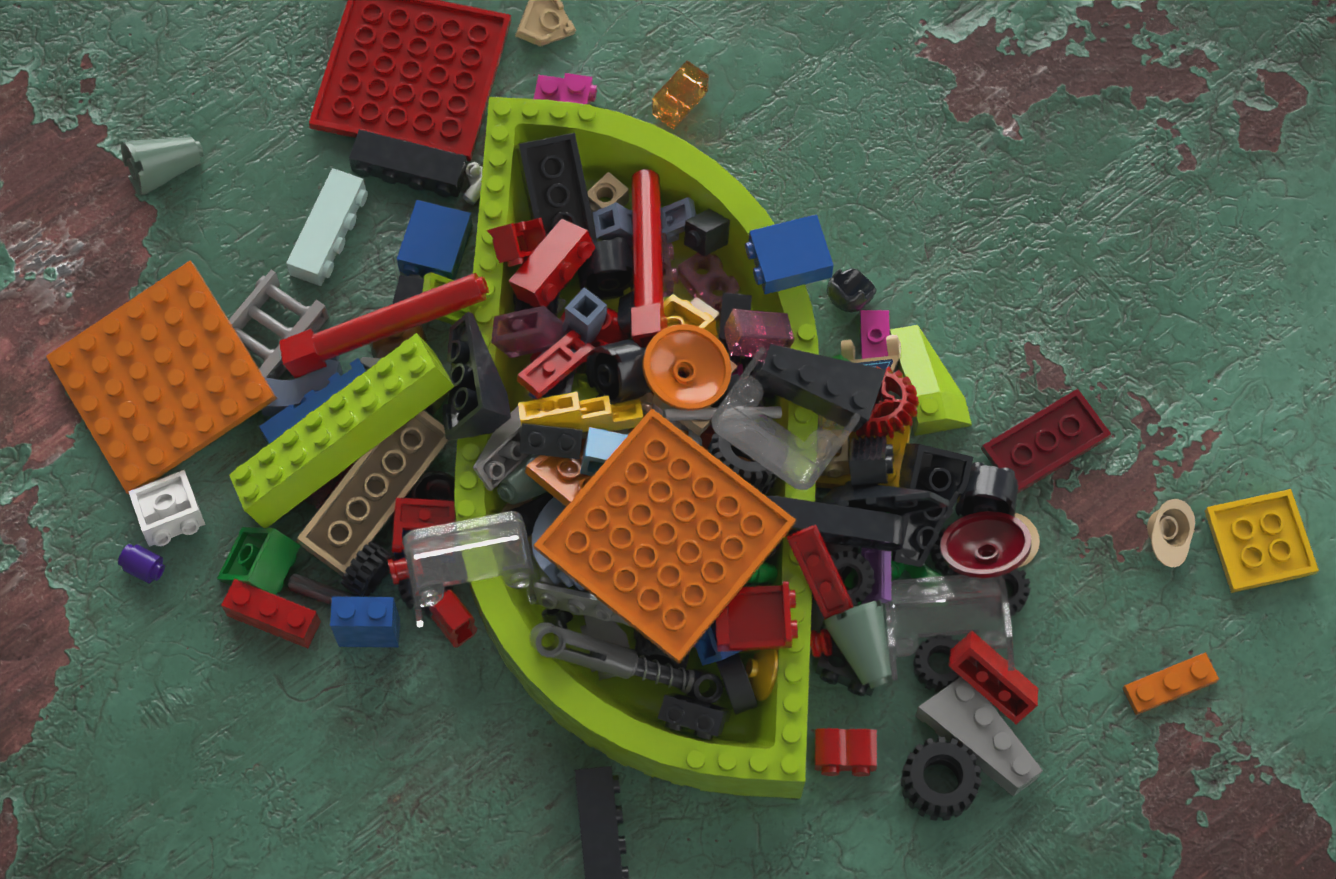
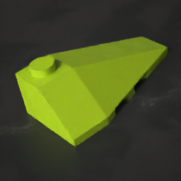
(940, 399)

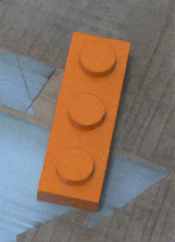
(1170, 683)

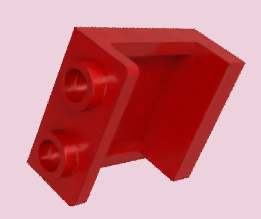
(758, 619)

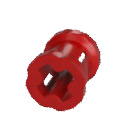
(397, 570)

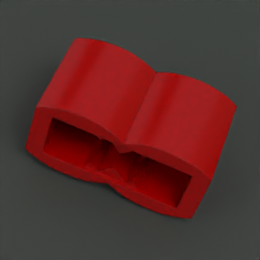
(453, 619)
(845, 751)

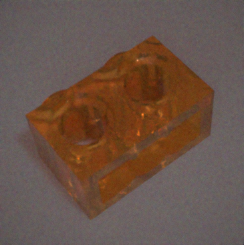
(680, 94)

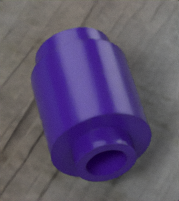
(141, 563)

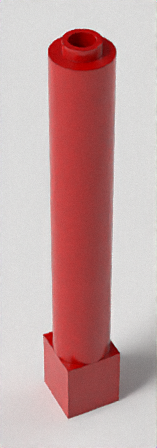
(648, 309)
(310, 350)

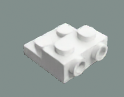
(166, 509)

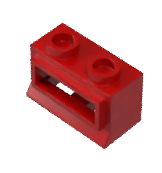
(506, 245)

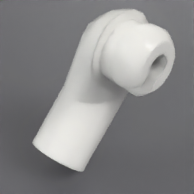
(474, 174)

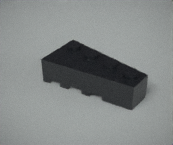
(820, 383)

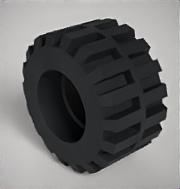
(751, 471)
(944, 754)

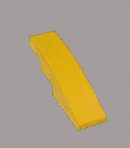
(569, 412)

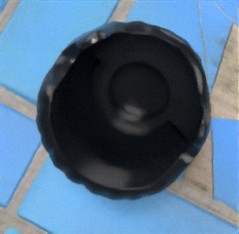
(850, 290)
(434, 486)

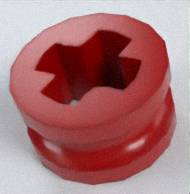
(820, 643)

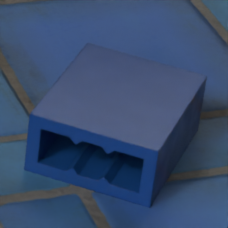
(434, 240)
(789, 254)
(365, 621)

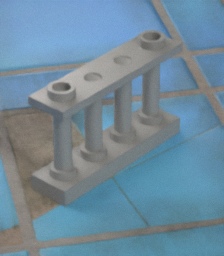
(310, 318)

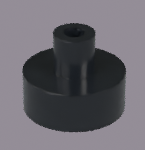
(557, 617)

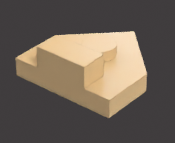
(544, 22)

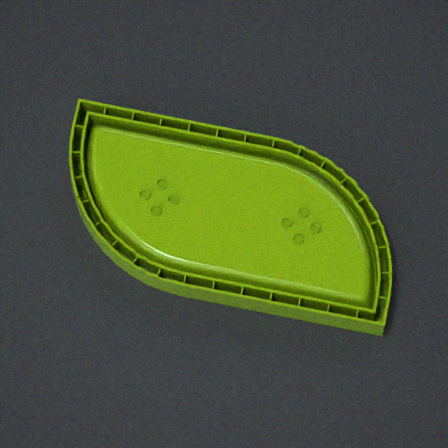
(760, 748)

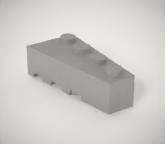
(973, 721)

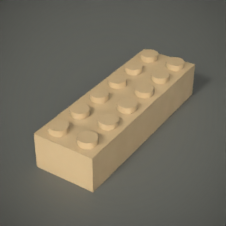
(369, 492)

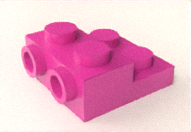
(568, 89)

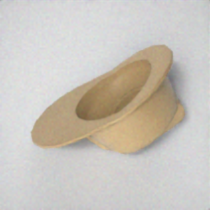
(1171, 532)

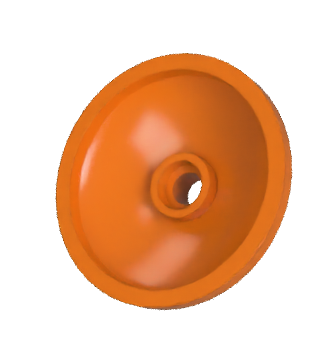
(694, 353)

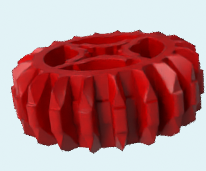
(891, 413)

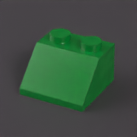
(260, 559)

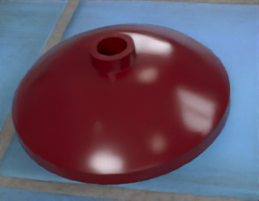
(986, 544)

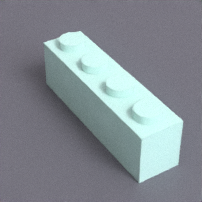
(326, 227)

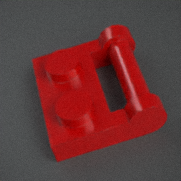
(418, 514)

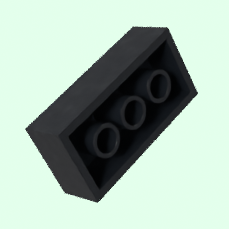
(555, 182)

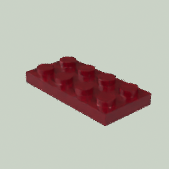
(1048, 439)

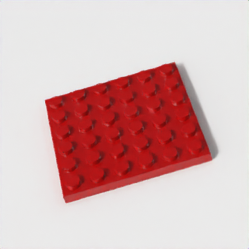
(412, 72)

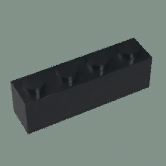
(408, 164)
(599, 823)

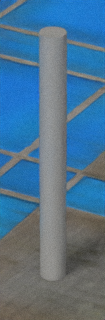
(707, 413)

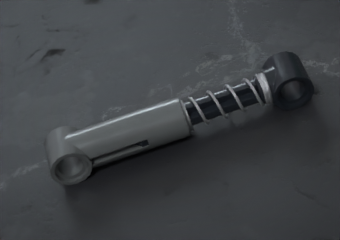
(623, 662)

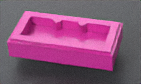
(873, 333)

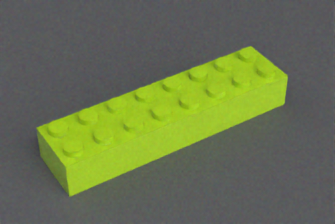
(340, 431)

